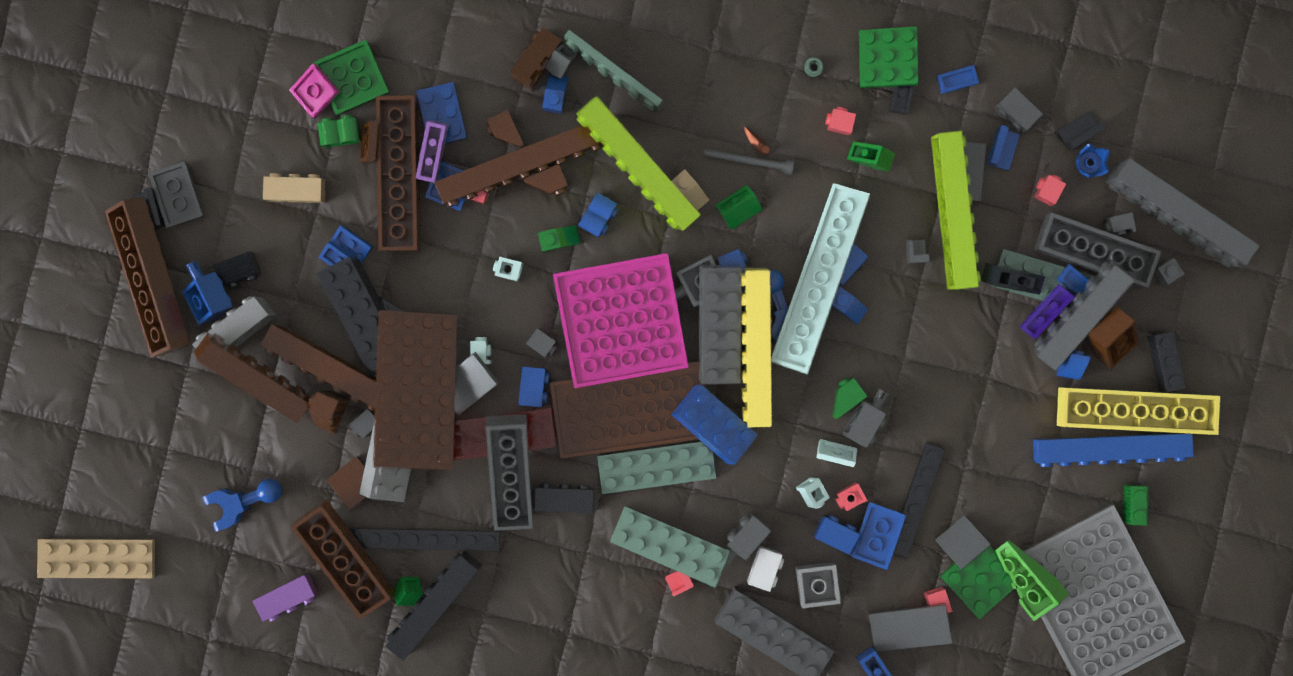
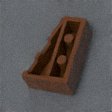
(535, 58)
(327, 409)

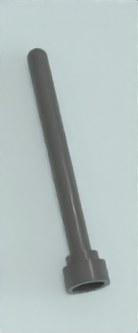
(784, 166)

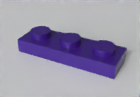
(1047, 311)

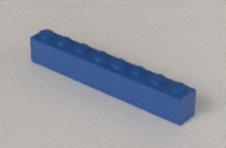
(1113, 448)

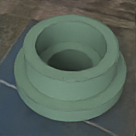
(813, 61)

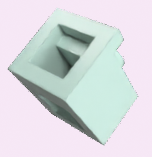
(516, 268)
(482, 348)
(819, 493)

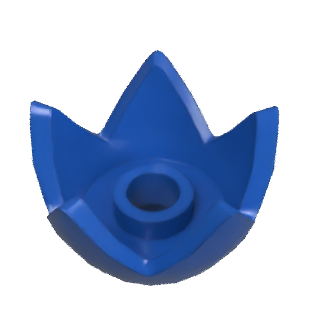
(1098, 156)

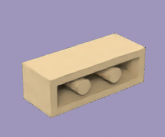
(294, 188)

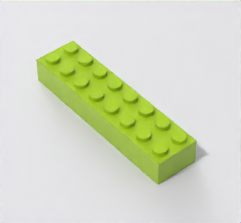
(638, 164)
(954, 210)

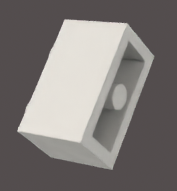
(765, 568)

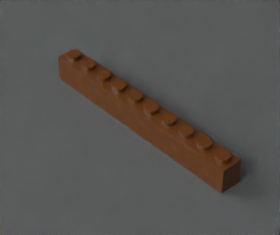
(516, 164)

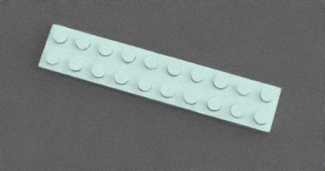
(820, 278)

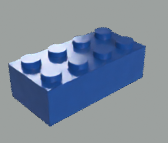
(714, 424)

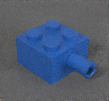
(205, 295)

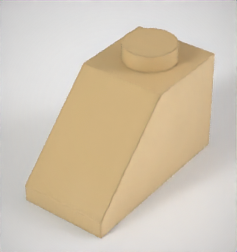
(690, 189)

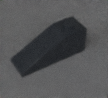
(1012, 278)

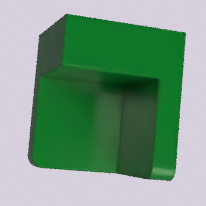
(407, 591)

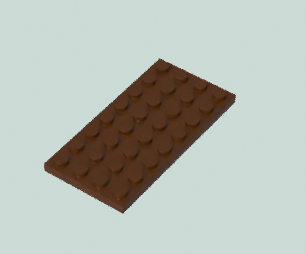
(415, 390)
(621, 412)

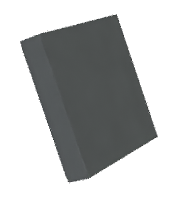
(962, 542)

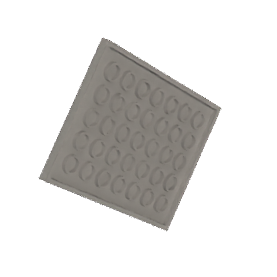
(1113, 606)

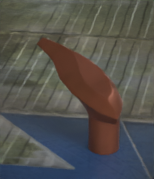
(756, 142)

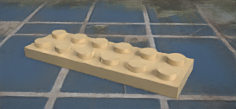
(96, 558)

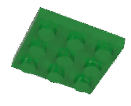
(888, 57)
(354, 75)
(980, 583)

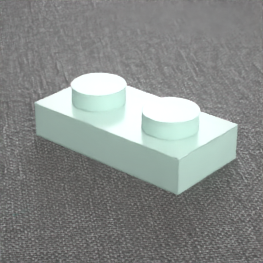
(836, 453)

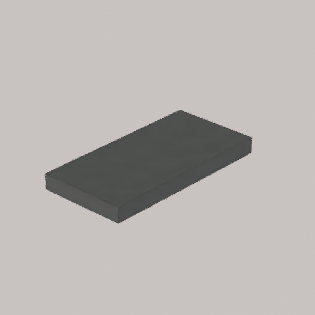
(910, 627)

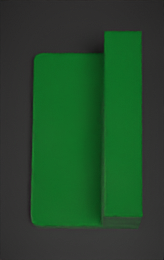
(739, 207)

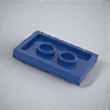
(442, 105)
(878, 536)

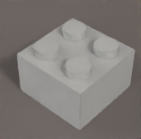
(818, 585)

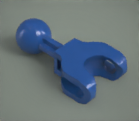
(776, 285)
(236, 503)

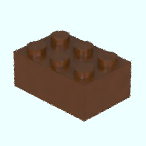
(1113, 337)

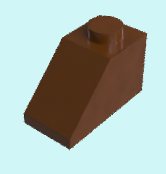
(504, 129)
(548, 181)

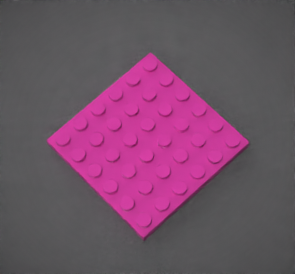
(620, 320)

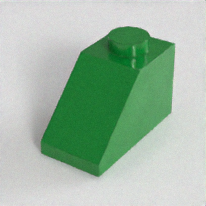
(871, 156)
(558, 238)
(847, 396)

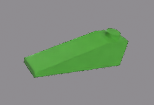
(1035, 585)

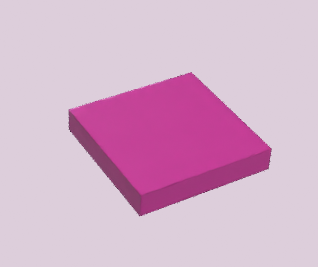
(314, 91)

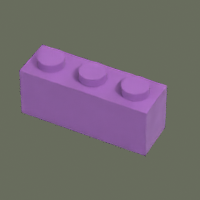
(432, 151)
(286, 598)

